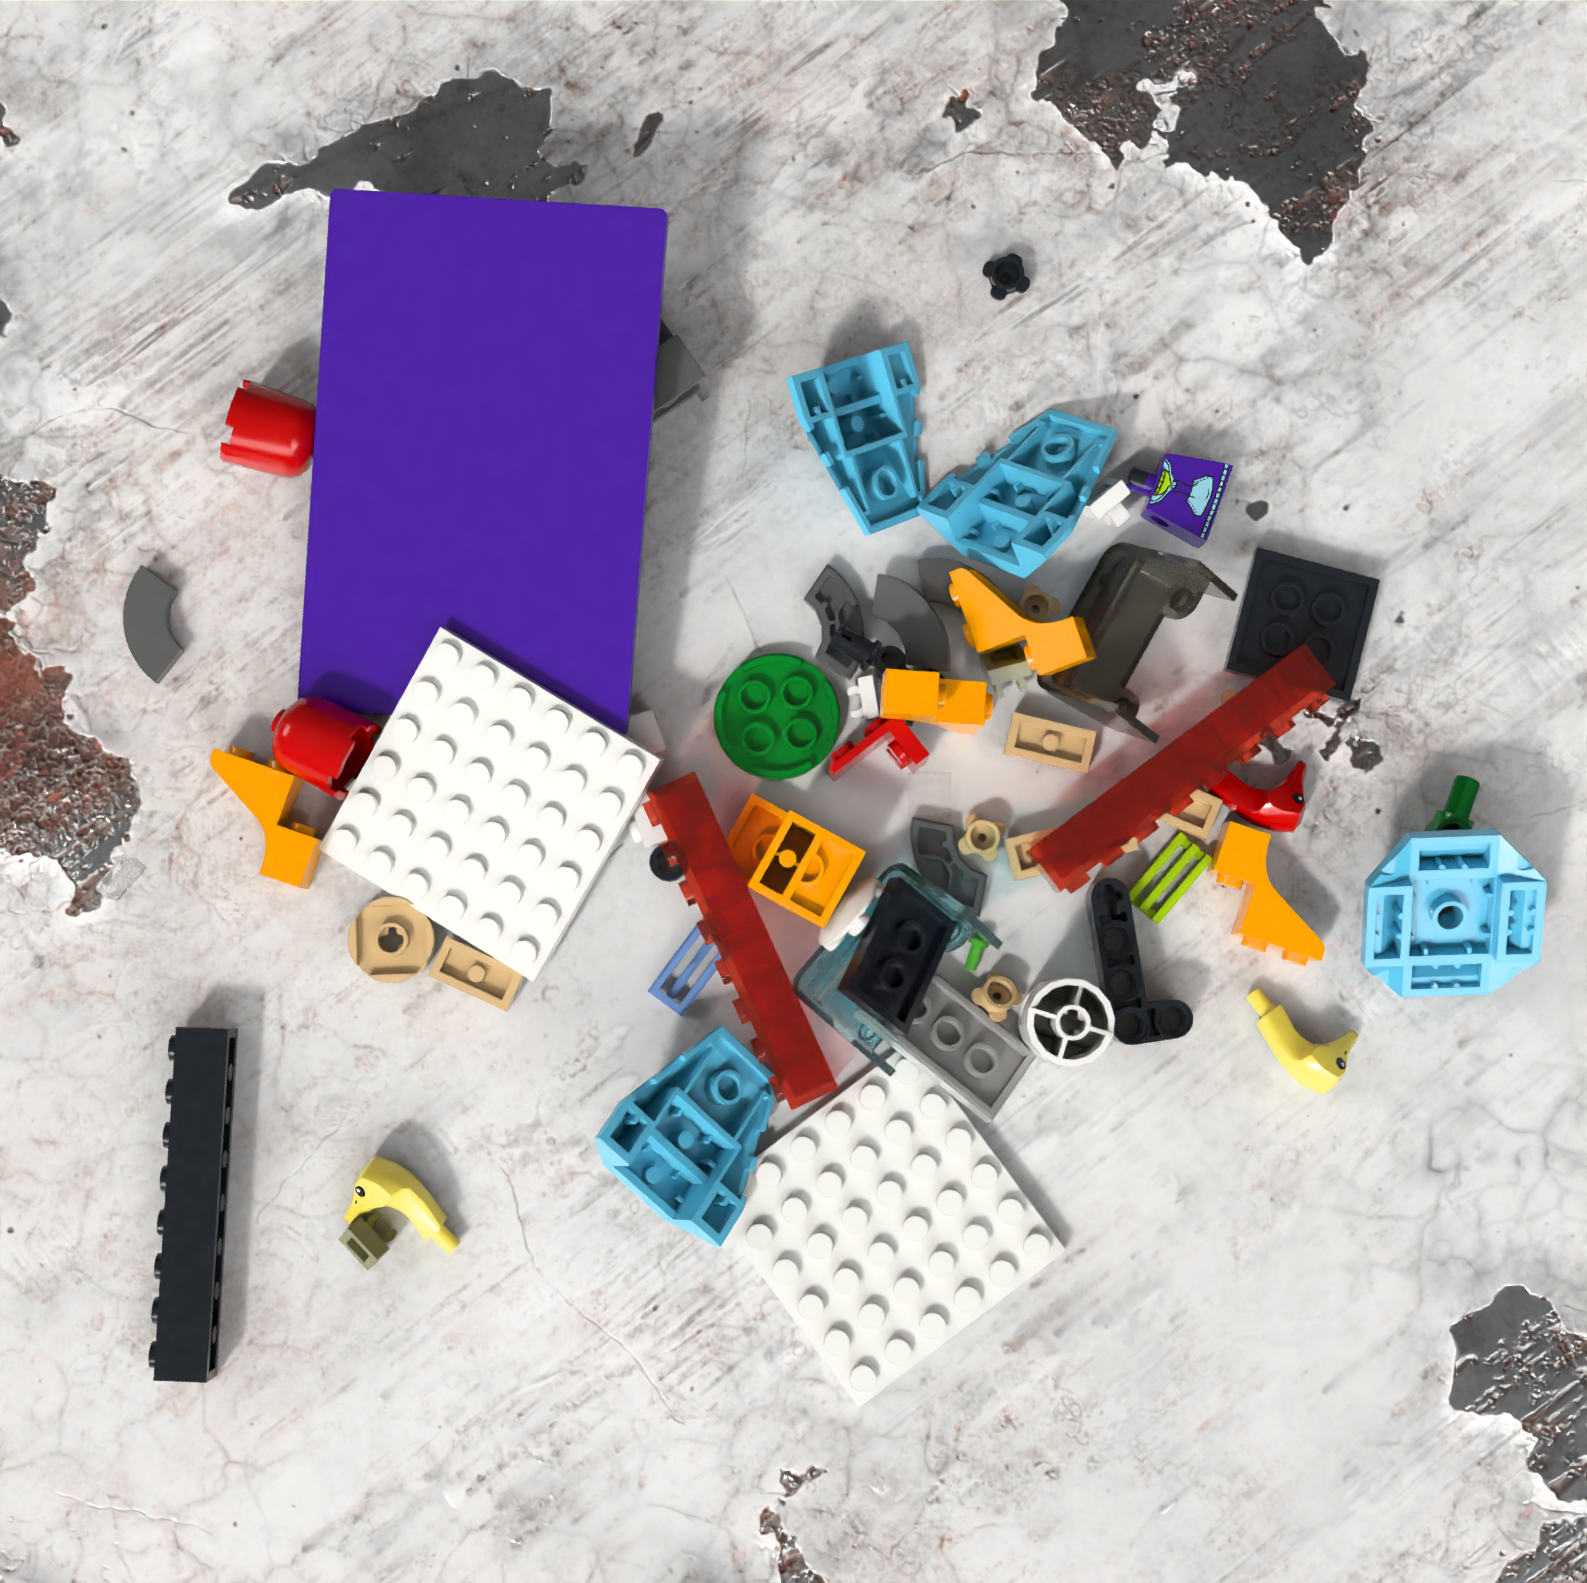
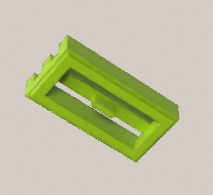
(1192, 850)

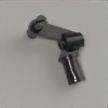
(870, 653)

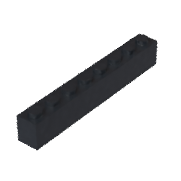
(194, 1204)

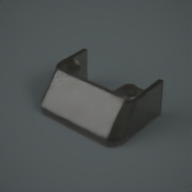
(1122, 612)

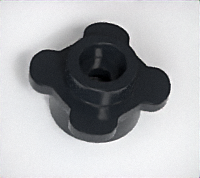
(1008, 265)

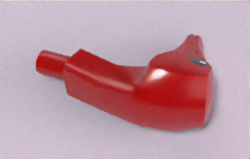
(1271, 809)

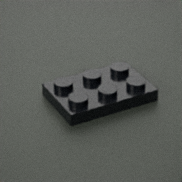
(897, 956)

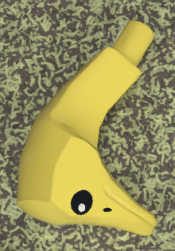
(1312, 1065)
(390, 1184)

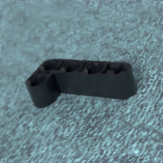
(1128, 960)

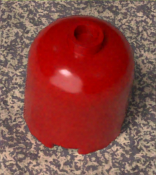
(270, 431)
(323, 743)

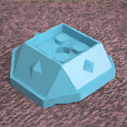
(1474, 946)

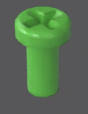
(975, 952)

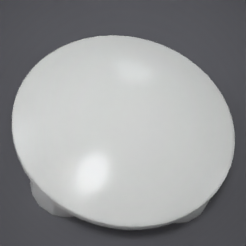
(850, 912)

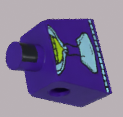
(1181, 495)

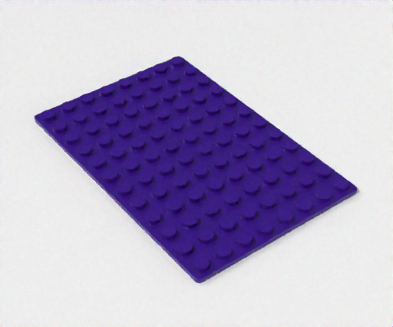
(481, 442)

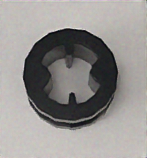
(655, 864)

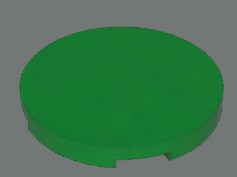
(777, 717)

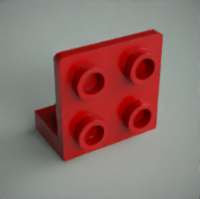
(902, 747)

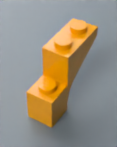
(999, 622)
(925, 698)
(270, 796)
(1263, 914)

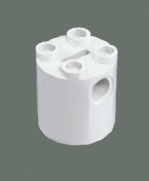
(1066, 1021)

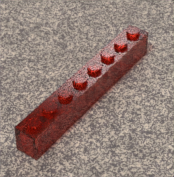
(1180, 769)
(741, 940)

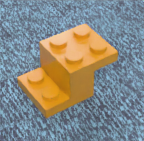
(792, 860)

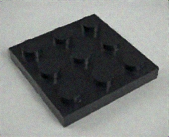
(1299, 603)

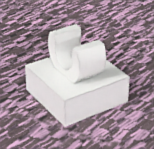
(1105, 502)
(870, 693)

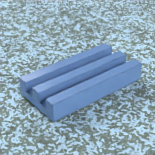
(668, 999)

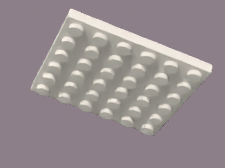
(490, 803)
(888, 1226)

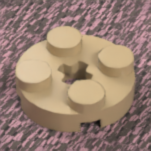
(374, 922)

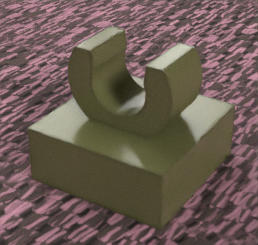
(1005, 666)
(365, 1243)

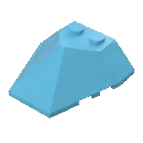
(867, 432)
(1024, 496)
(692, 1135)

